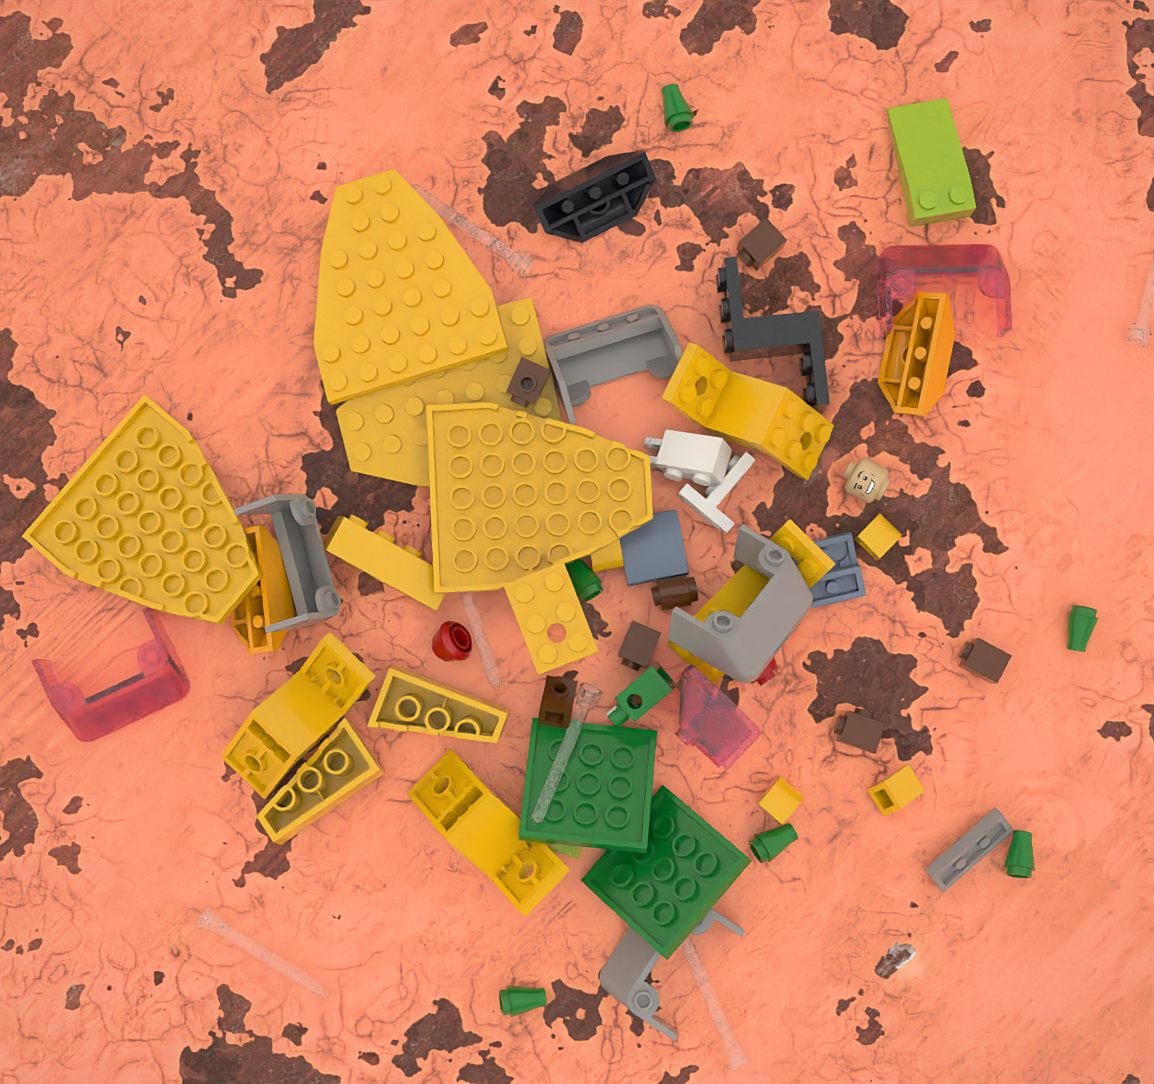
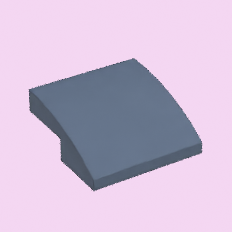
(654, 550)
(845, 578)

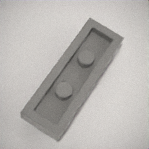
(969, 849)

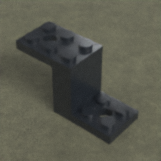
(772, 336)

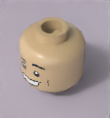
(866, 480)

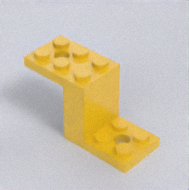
(748, 411)
(748, 583)
(547, 600)
(297, 715)
(486, 832)

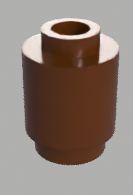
(675, 592)

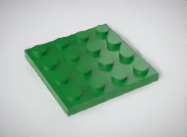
(602, 792)
(675, 881)

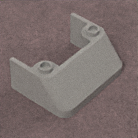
(610, 351)
(302, 557)
(749, 643)
(631, 963)

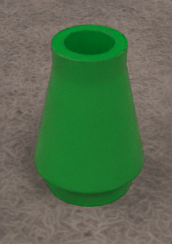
(676, 110)
(584, 580)
(1080, 627)
(772, 842)
(1020, 856)
(518, 1000)

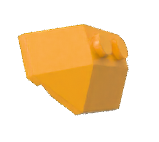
(918, 354)
(268, 600)

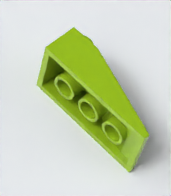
(930, 163)

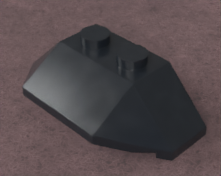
(596, 197)

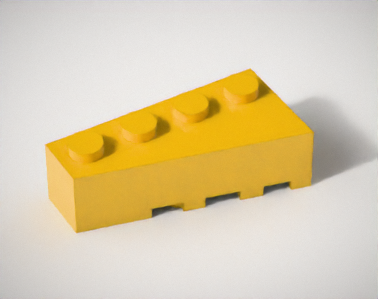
(383, 559)
(434, 708)
(321, 784)

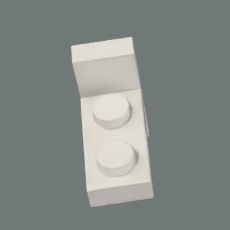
(716, 493)

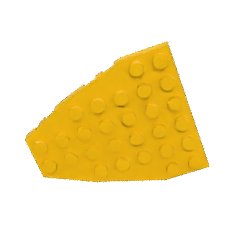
(396, 292)
(389, 427)
(524, 494)
(150, 523)

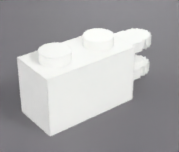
(690, 457)

